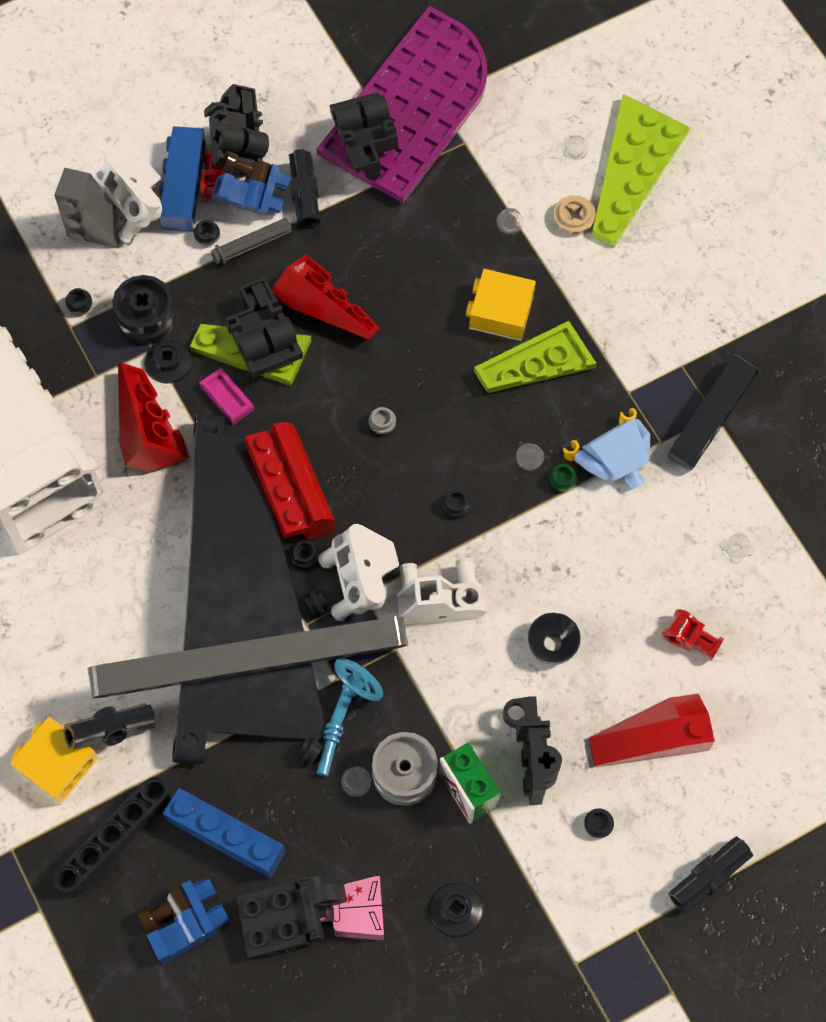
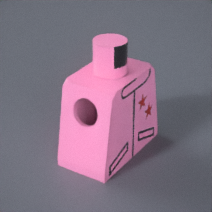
(362, 913)

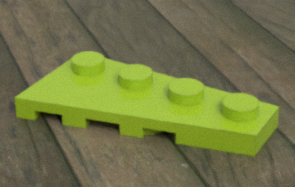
(219, 345)
(539, 359)

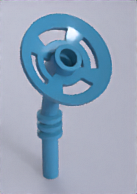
(352, 686)

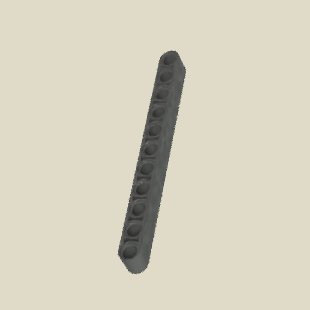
(246, 657)

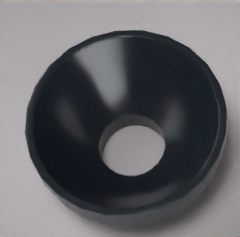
(558, 626)

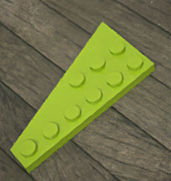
(637, 159)

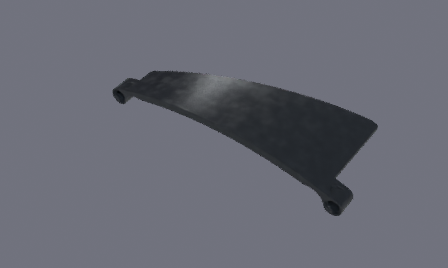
(234, 595)

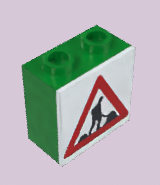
(469, 782)

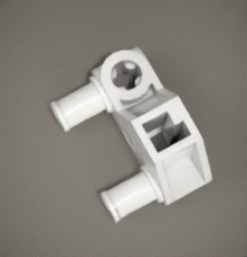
(131, 187)
(361, 563)
(421, 606)

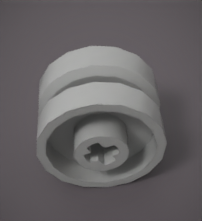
(406, 751)

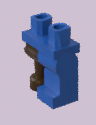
(256, 191)
(191, 919)

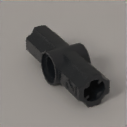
(304, 189)
(109, 726)
(710, 874)

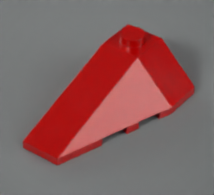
(144, 428)

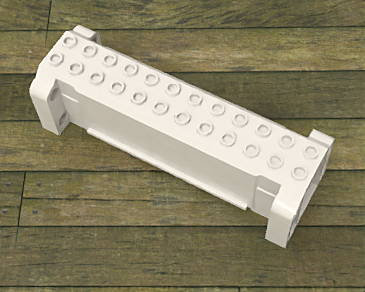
(43, 465)

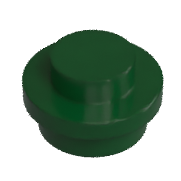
(563, 477)

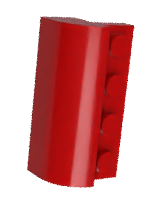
(290, 482)

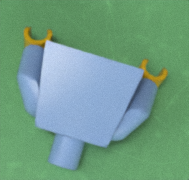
(616, 452)

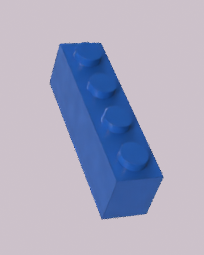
(182, 178)
(224, 833)

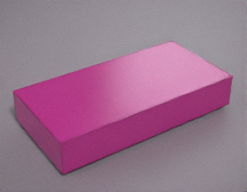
(226, 396)

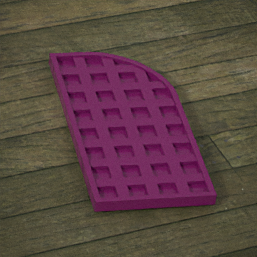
(430, 92)

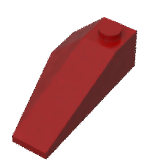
(309, 290)
(664, 730)

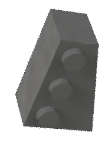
(86, 211)

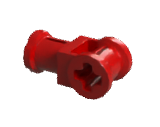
(209, 177)
(691, 634)

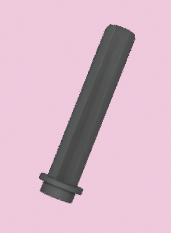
(250, 241)

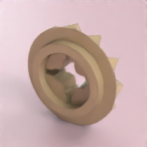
(574, 204)

